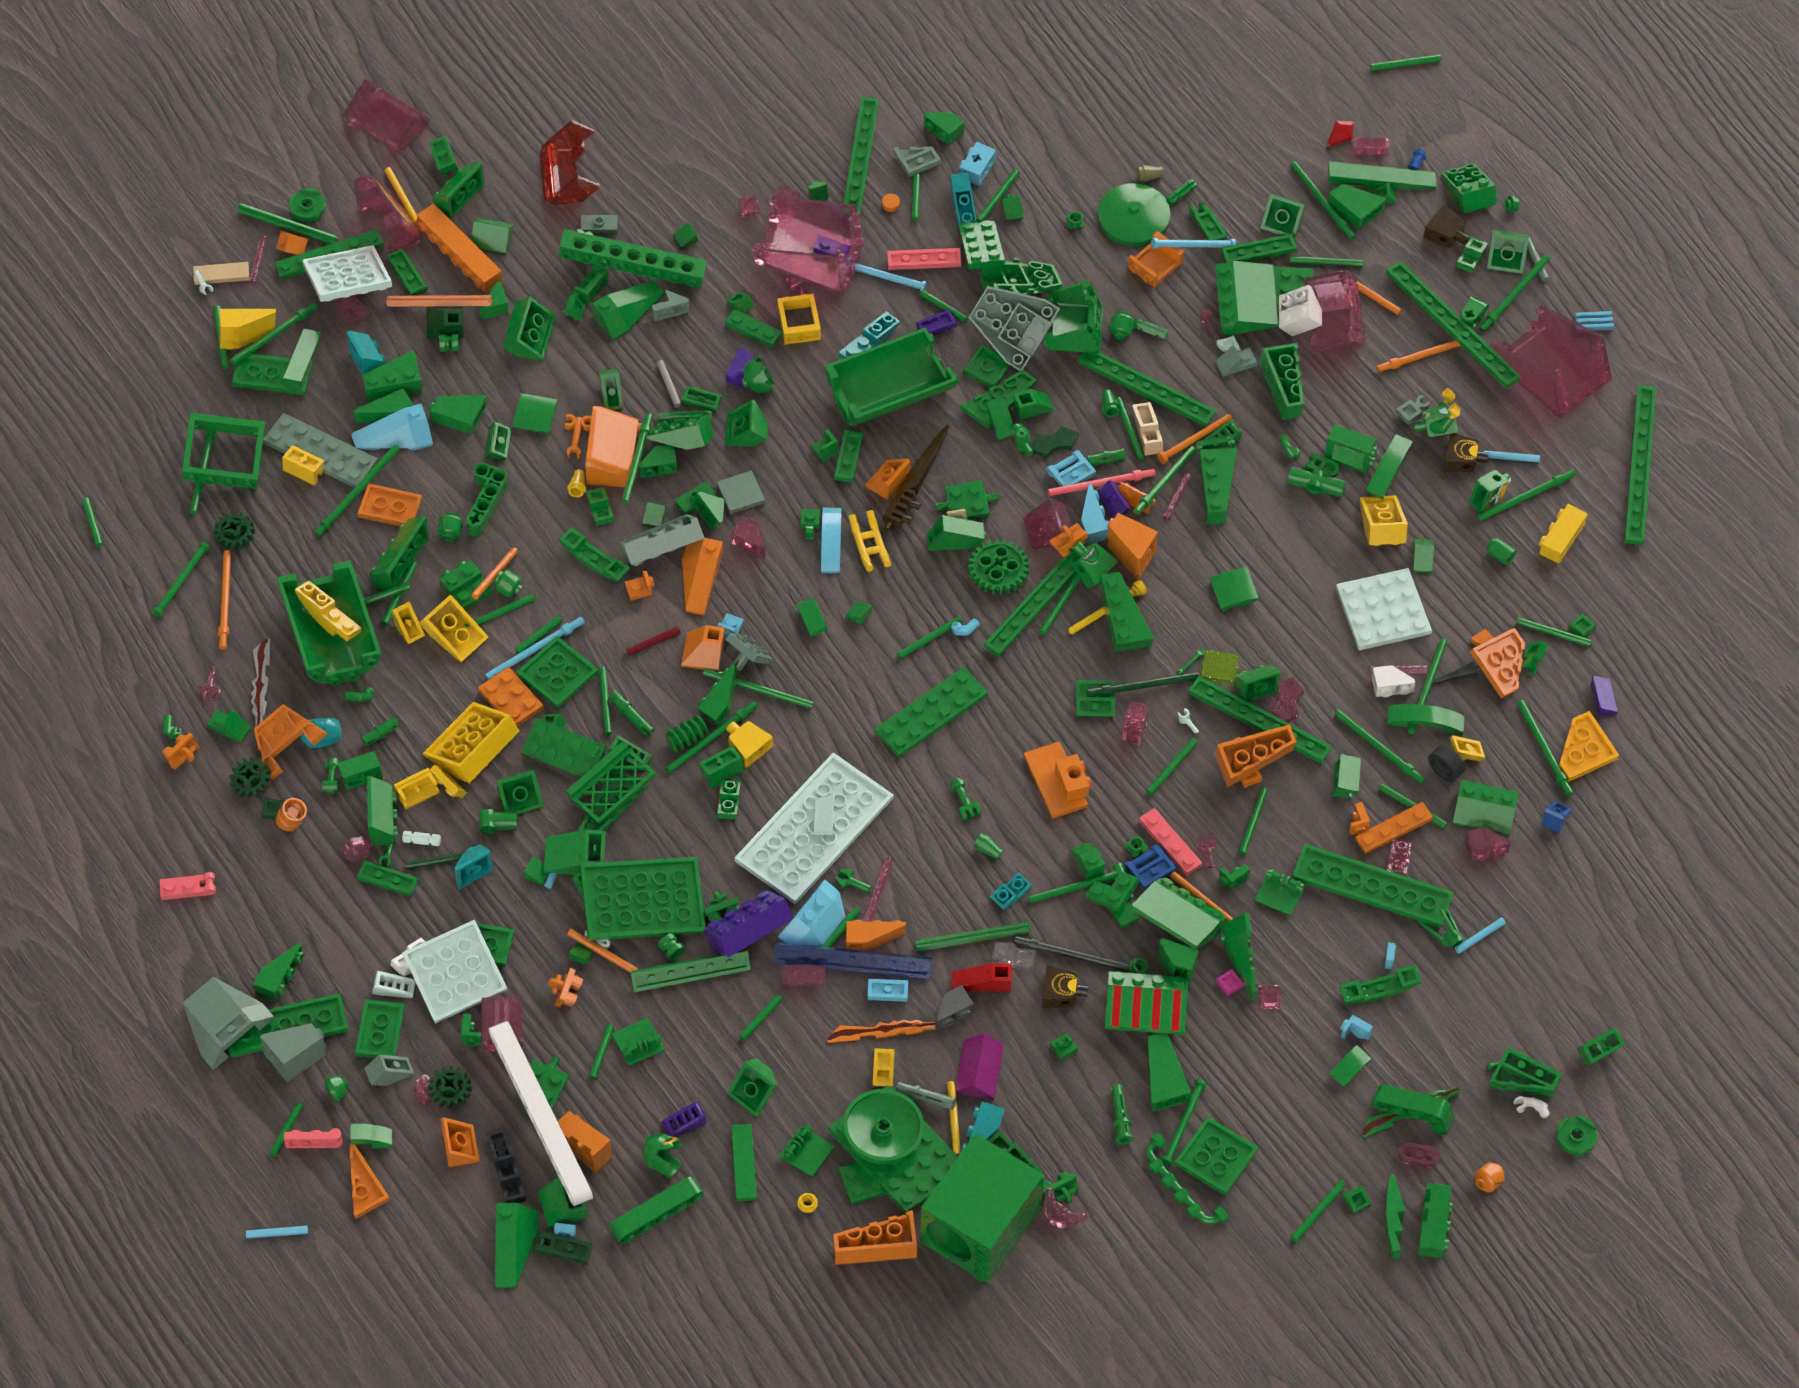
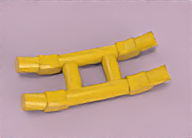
(874, 533)

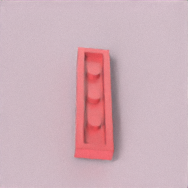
(924, 259)
(1170, 842)

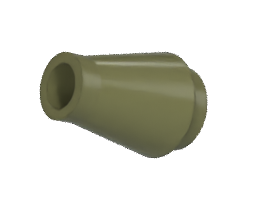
(1147, 173)

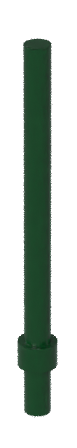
(1106, 690)

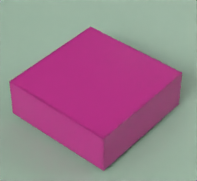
(1229, 982)

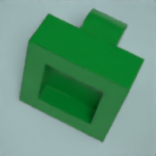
(818, 191)
(574, 307)
(1064, 1046)

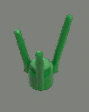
(1452, 936)

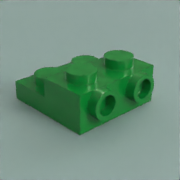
(463, 582)

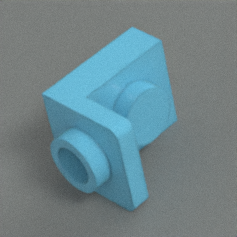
(731, 624)
(1359, 1028)

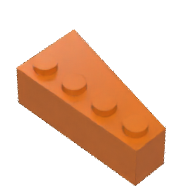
(1251, 753)
(877, 1242)

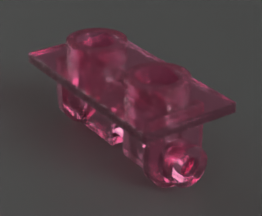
(1369, 146)

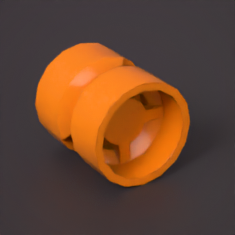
(291, 814)

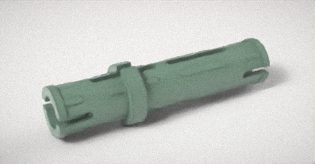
(916, 1091)

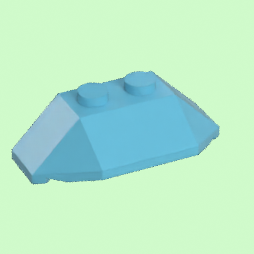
(816, 918)

